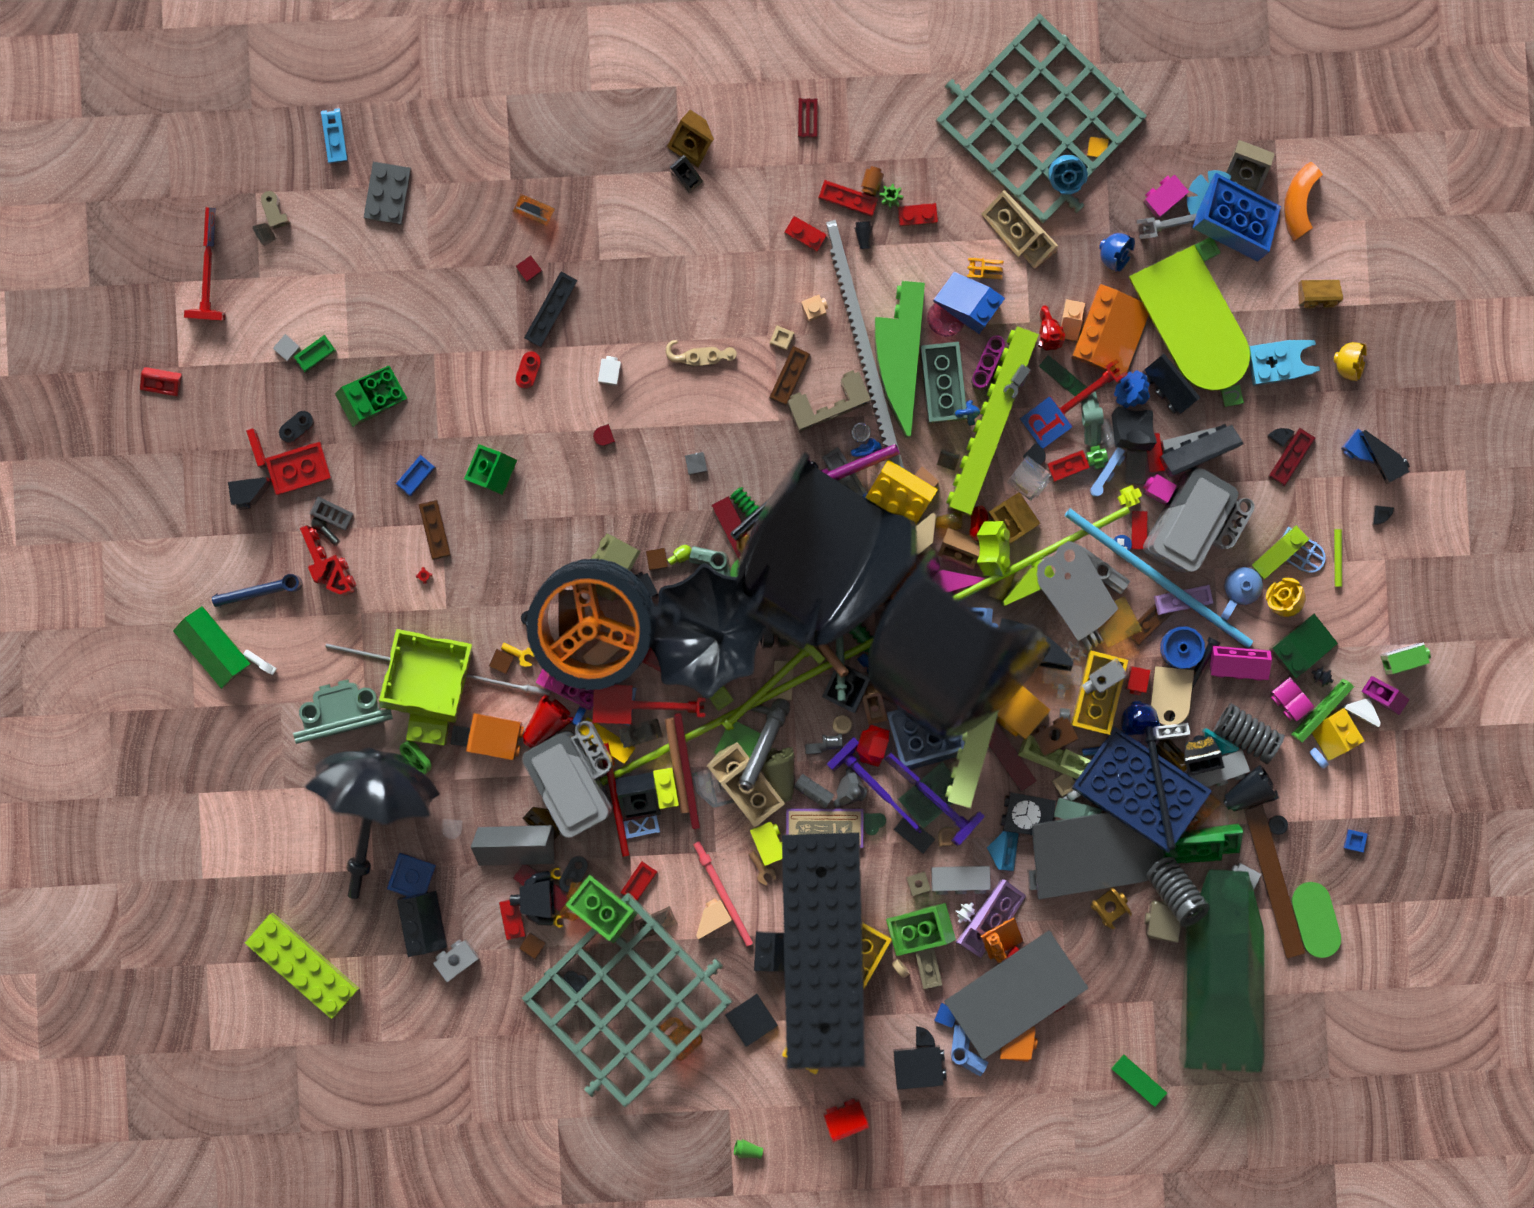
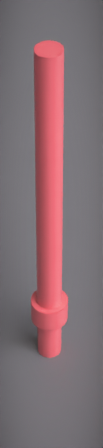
(706, 861)

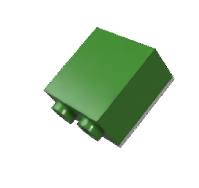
(1405, 658)

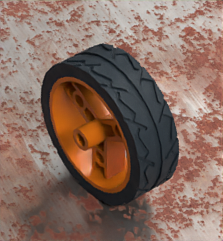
(554, 655)

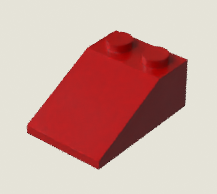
(845, 1119)

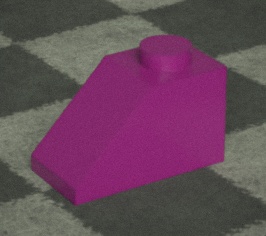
(1385, 695)

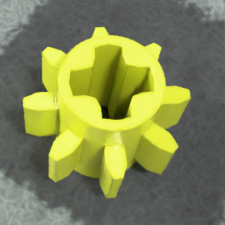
(1129, 496)

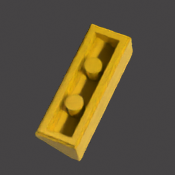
(616, 746)

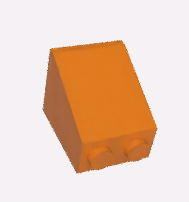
(495, 736)

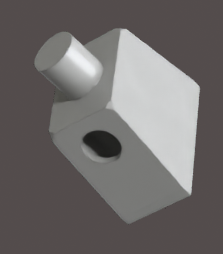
(1111, 671)

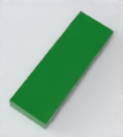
(1139, 1080)

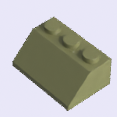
(618, 552)

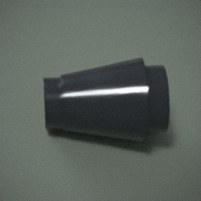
(864, 234)

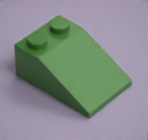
(601, 909)
(921, 929)

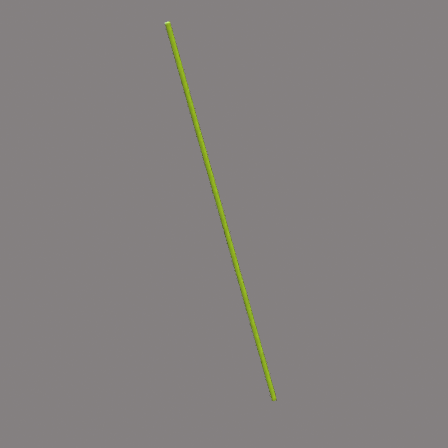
(865, 645)

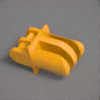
(983, 268)

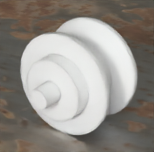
(965, 912)

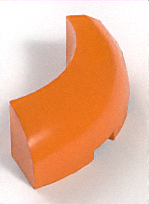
(1296, 200)

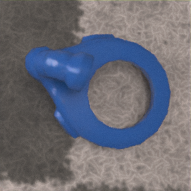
(971, 411)
(866, 449)

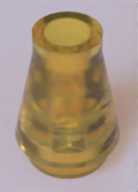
(951, 520)

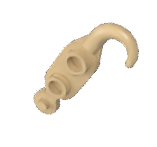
(700, 356)

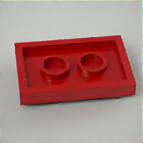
(298, 468)

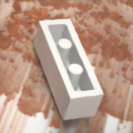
(1171, 731)

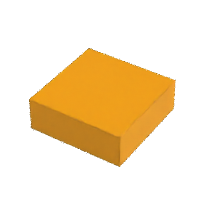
(1096, 146)

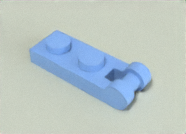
(1107, 473)

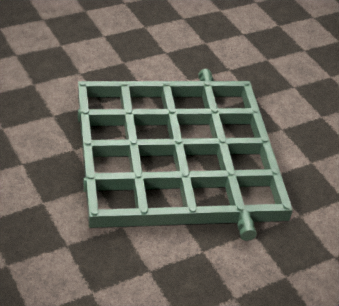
(1040, 118)
(627, 1000)

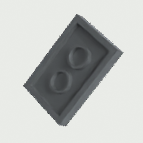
(387, 193)

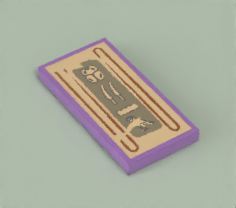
(824, 821)

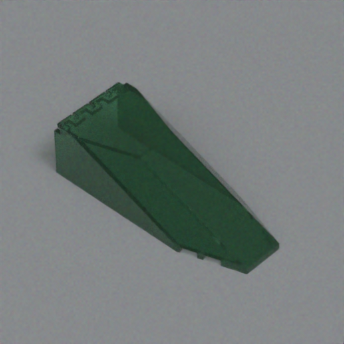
(1224, 979)

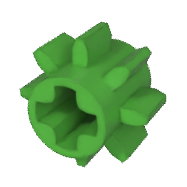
(890, 201)
(1097, 457)

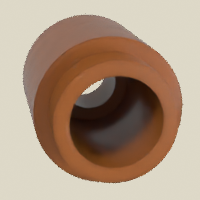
(872, 181)

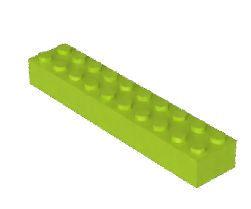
(991, 425)

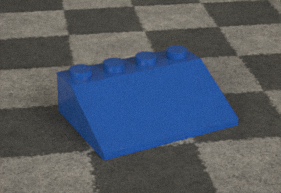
(1237, 218)

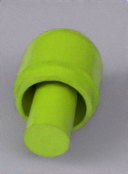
(680, 554)

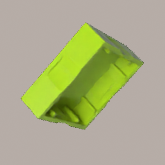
(425, 676)

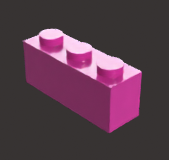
(1240, 663)

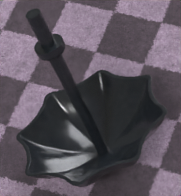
(704, 632)
(377, 789)

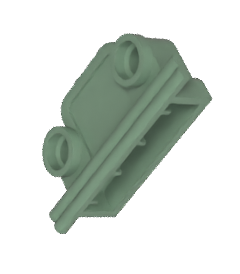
(339, 711)

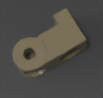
(272, 211)

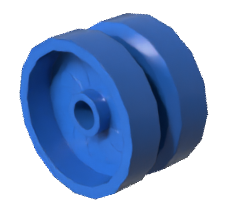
(1171, 650)

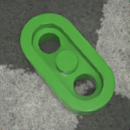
(415, 756)

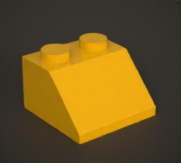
(1337, 734)

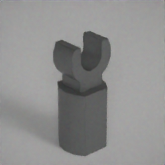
(1018, 380)

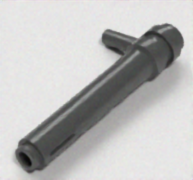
(775, 719)

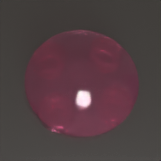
(943, 322)

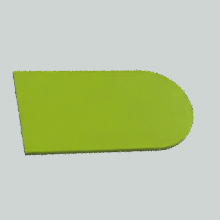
(1193, 320)

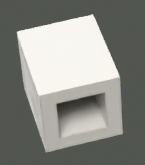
(609, 371)

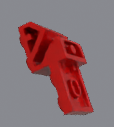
(332, 567)

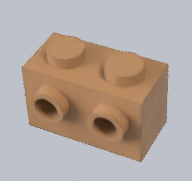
(959, 548)

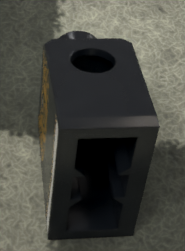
(1202, 755)

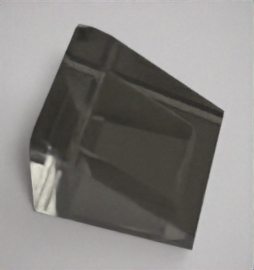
(264, 233)

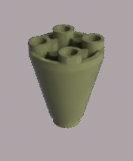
(780, 772)

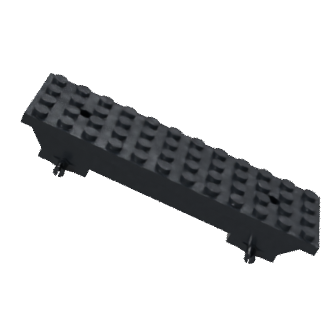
(823, 951)

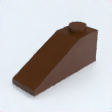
(567, 612)

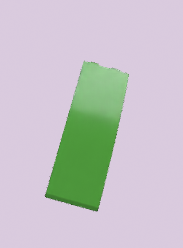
(898, 352)

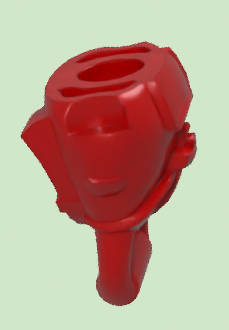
(1051, 333)

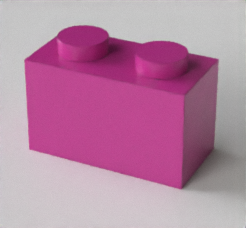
(1166, 196)
(1159, 489)

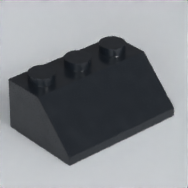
(1170, 385)
(421, 923)

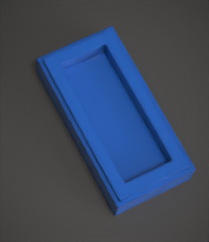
(415, 475)

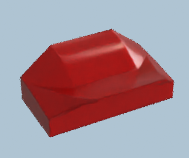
(873, 745)

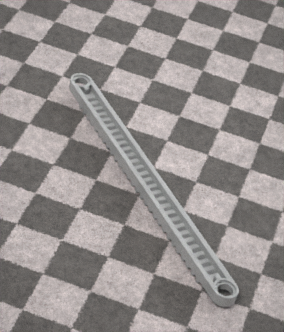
(862, 339)

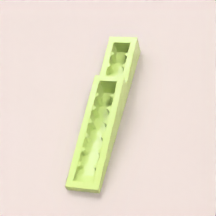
(1060, 760)

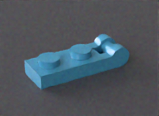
(334, 136)

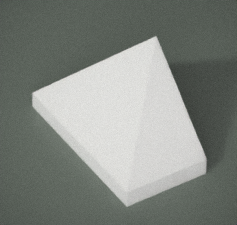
(1364, 710)

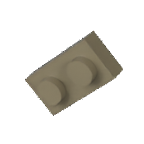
(928, 968)

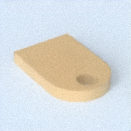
(1172, 693)

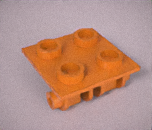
(1001, 939)

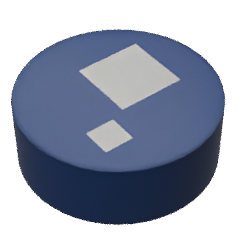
(1124, 541)

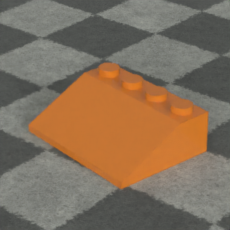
(1111, 329)

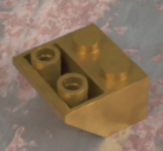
(1319, 292)
(1016, 516)

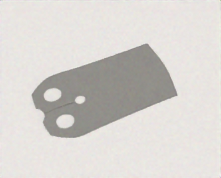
(1082, 598)

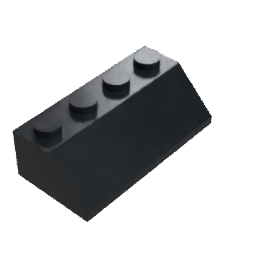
(1200, 451)

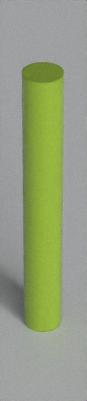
(1338, 557)

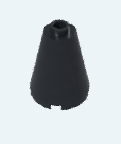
(1251, 791)

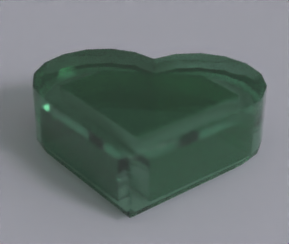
(873, 822)

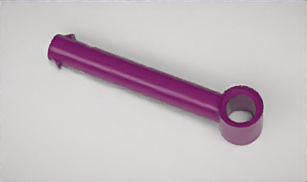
(863, 462)

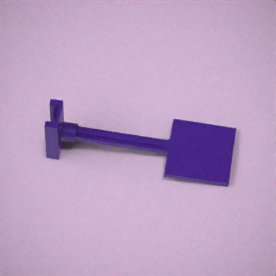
(845, 756)
(965, 826)

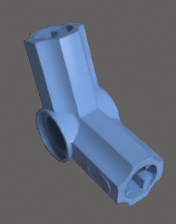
(970, 1060)

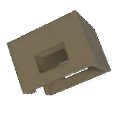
(913, 878)

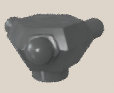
(850, 789)

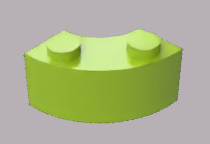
(994, 548)

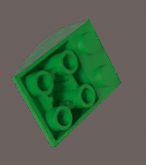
(370, 395)

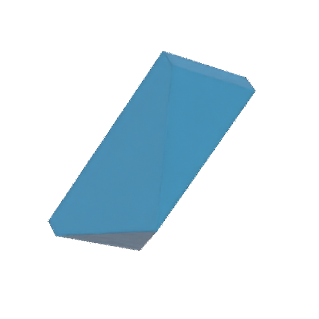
(1004, 850)

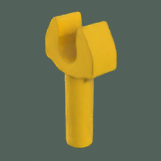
(518, 653)

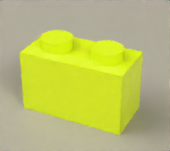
(666, 788)
(767, 842)

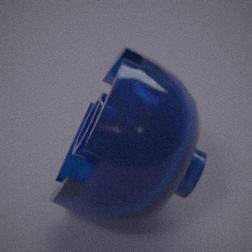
(1137, 717)

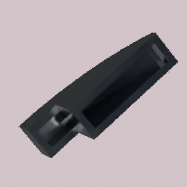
(1056, 657)

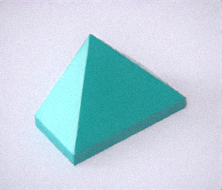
(1224, 745)

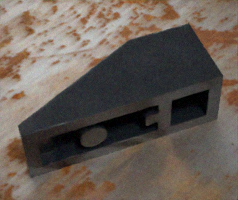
(1387, 460)

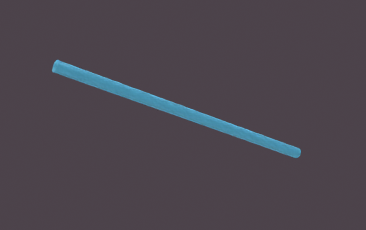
(1158, 578)

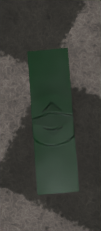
(1062, 376)

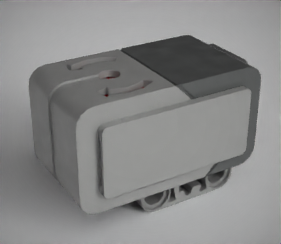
(1196, 519)
(571, 779)

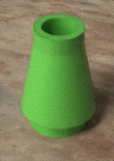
(745, 1149)

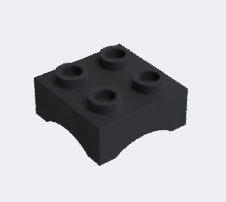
(1133, 429)

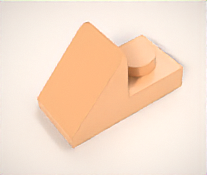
(1072, 319)

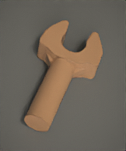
(761, 867)

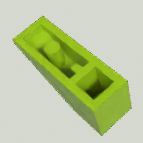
(1280, 552)

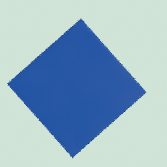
(410, 875)

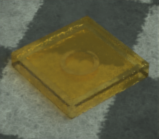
(1120, 625)

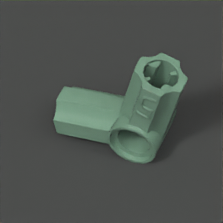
(1092, 420)
(707, 556)

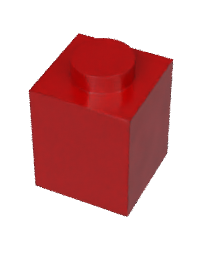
(1137, 680)

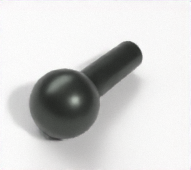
(320, 525)

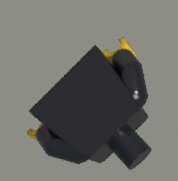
(538, 899)

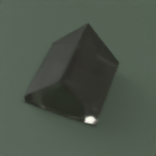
(948, 459)

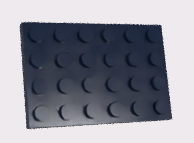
(1124, 786)

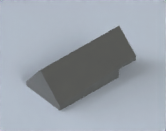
(514, 845)

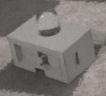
(455, 960)

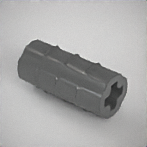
(813, 791)

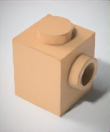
(814, 307)

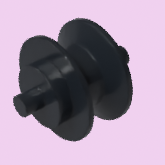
(1322, 676)

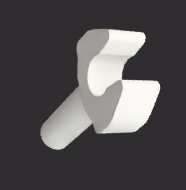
(261, 663)

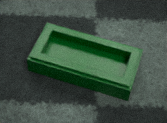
(314, 353)

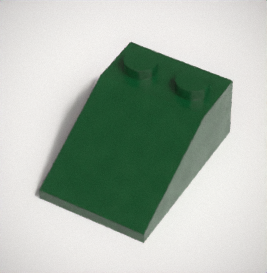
(1303, 646)

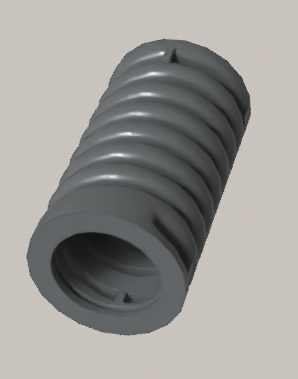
(1254, 727)
(1177, 891)

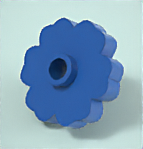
(1132, 390)

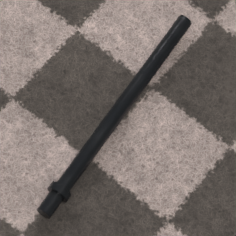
(1150, 740)

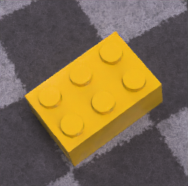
(901, 492)

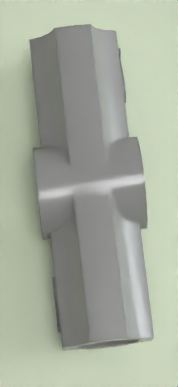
(1112, 578)

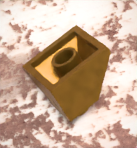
(691, 138)

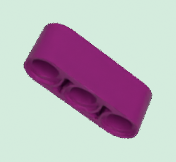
(988, 353)

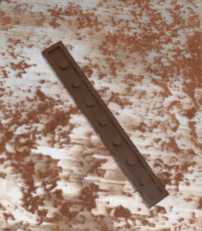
(1274, 881)

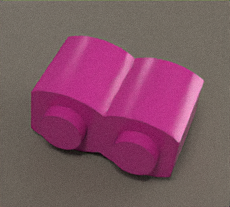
(1292, 700)

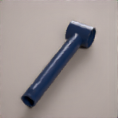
(256, 591)

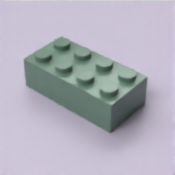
(943, 381)

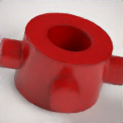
(424, 575)

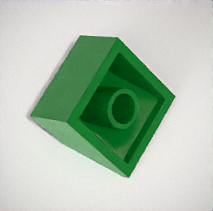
(490, 469)

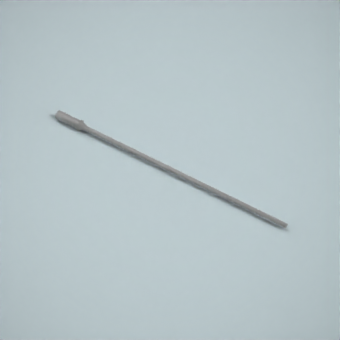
(526, 688)

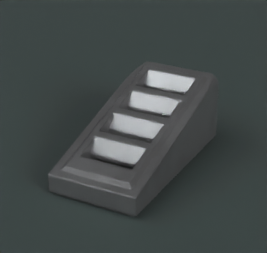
(316, 505)

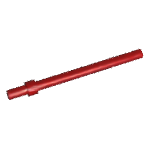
(616, 807)

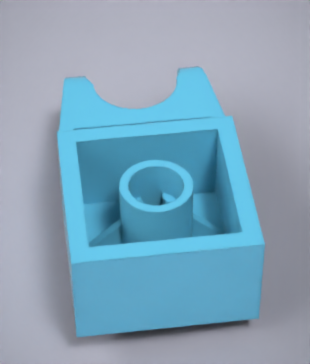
(1286, 361)

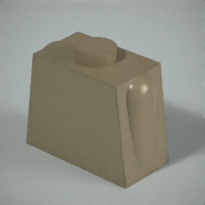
(1161, 922)

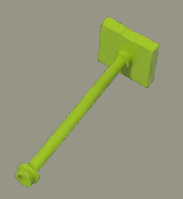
(808, 650)

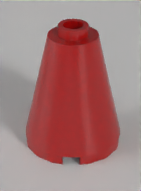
(546, 721)

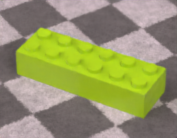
(302, 965)

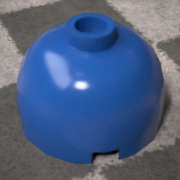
(1116, 250)

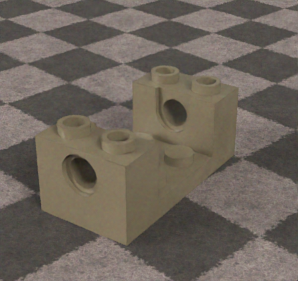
(854, 391)

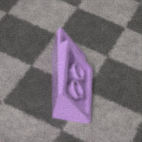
(997, 908)

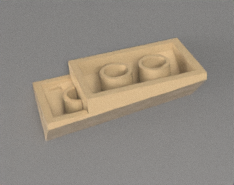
(1019, 230)
(756, 803)

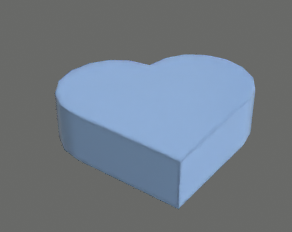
(1228, 610)
(1319, 758)

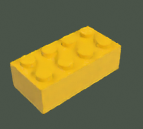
(1097, 709)

